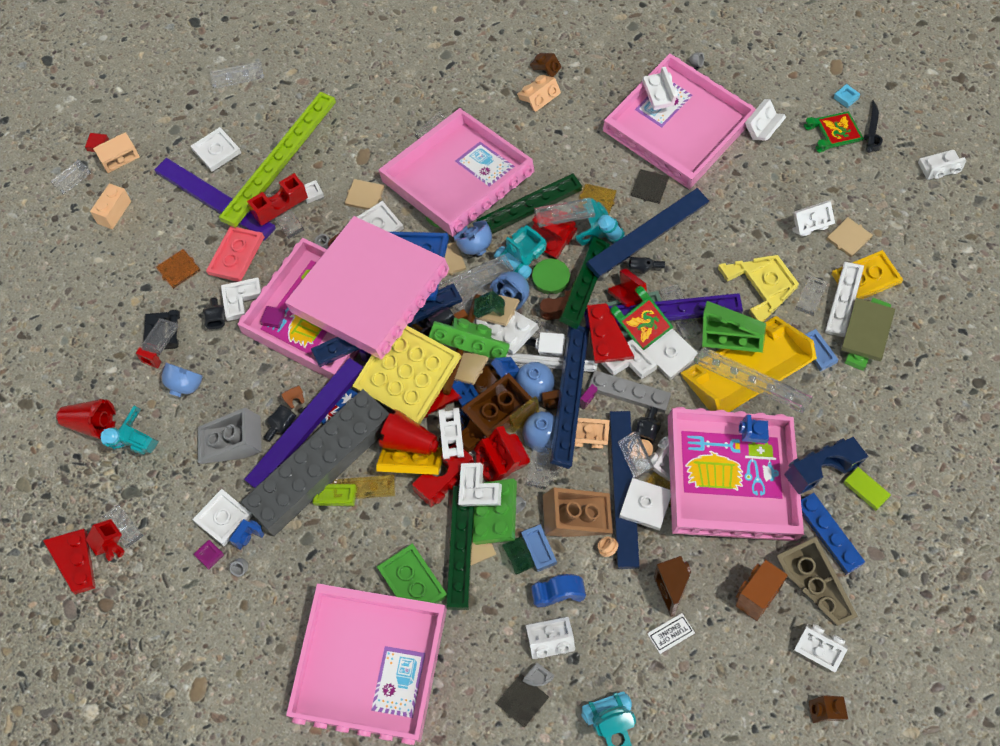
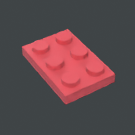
(235, 254)

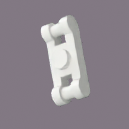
(451, 433)

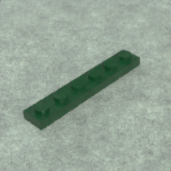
(525, 206)
(582, 287)
(460, 555)

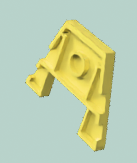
(768, 277)

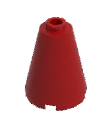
(88, 417)
(406, 435)

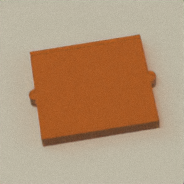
(178, 268)

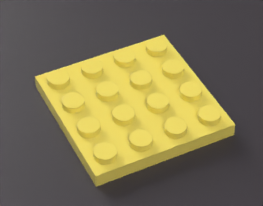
(409, 374)

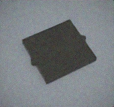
(650, 186)
(522, 701)

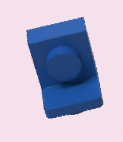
(504, 366)
(754, 430)
(243, 533)

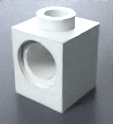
(551, 344)

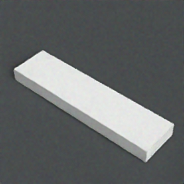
(844, 299)

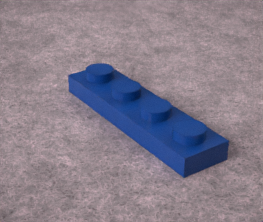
(830, 534)

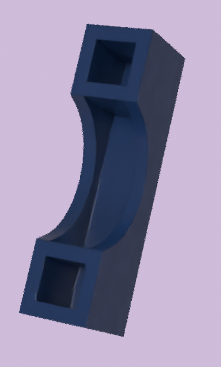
(807, 473)

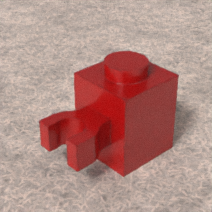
(104, 539)

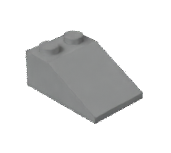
(230, 437)

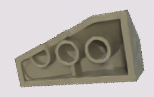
(813, 573)

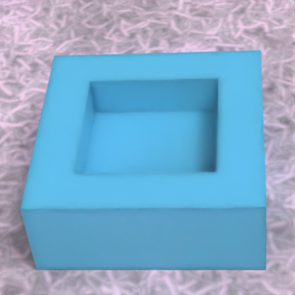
(846, 96)

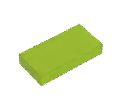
(867, 489)
(326, 497)

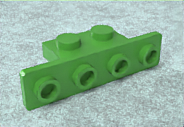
(469, 337)

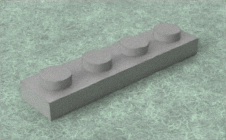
(630, 391)

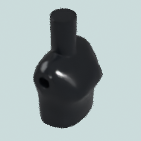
(644, 264)
(214, 315)
(279, 421)
(648, 426)

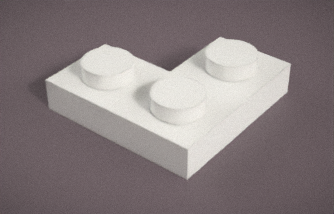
(236, 293)
(641, 364)
(473, 491)

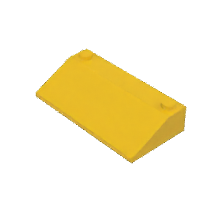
(782, 355)

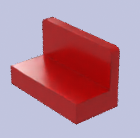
(625, 291)

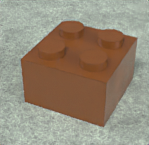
(760, 590)

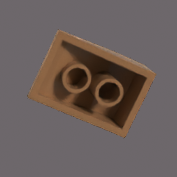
(576, 513)

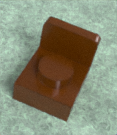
(550, 399)

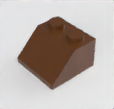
(672, 581)

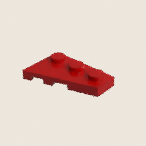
(606, 336)
(73, 559)

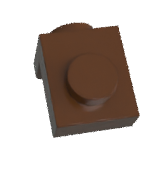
(546, 62)
(486, 379)
(471, 436)
(828, 709)

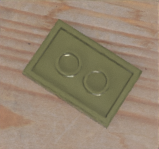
(868, 329)

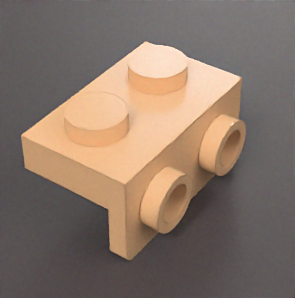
(540, 92)
(592, 431)

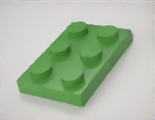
(497, 523)
(411, 577)

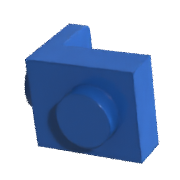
(466, 391)

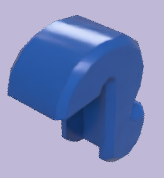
(558, 589)

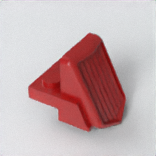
(556, 236)
(500, 455)

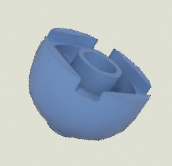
(475, 239)
(512, 285)
(535, 379)
(180, 380)
(539, 430)

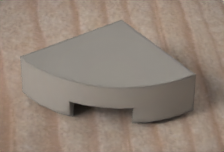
(538, 676)

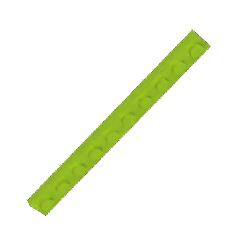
(277, 158)

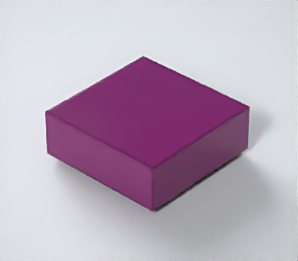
(273, 317)
(588, 396)
(208, 554)

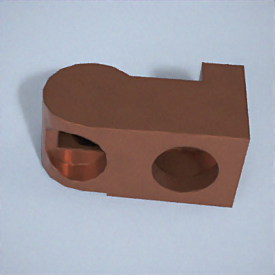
(553, 308)

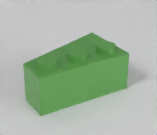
(731, 330)

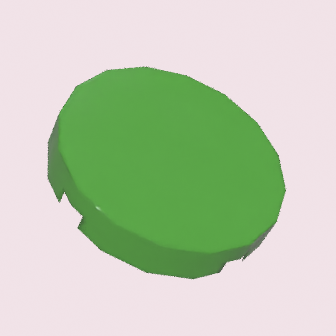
(551, 276)

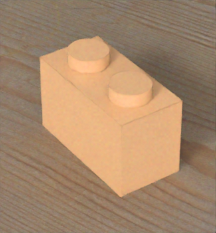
(116, 152)
(110, 206)

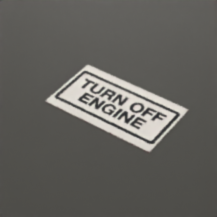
(671, 633)

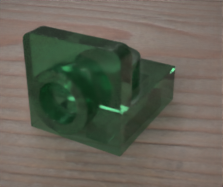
(488, 303)
(518, 555)

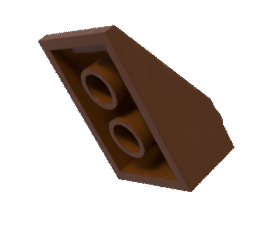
(496, 404)

